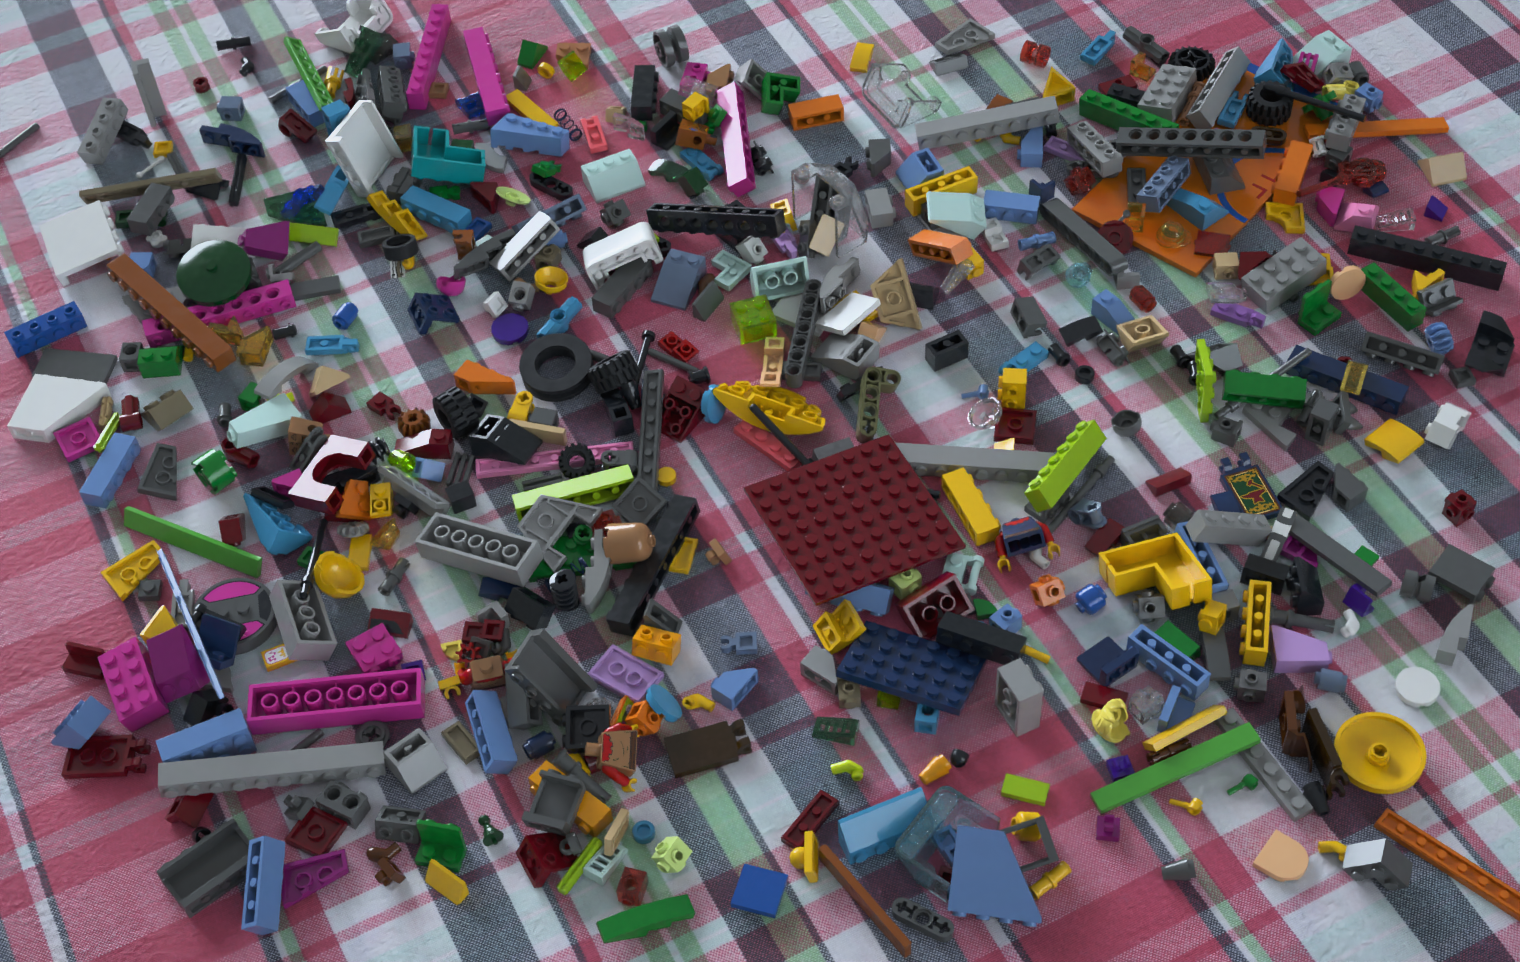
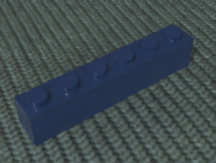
(1329, 374)

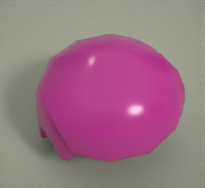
(450, 286)

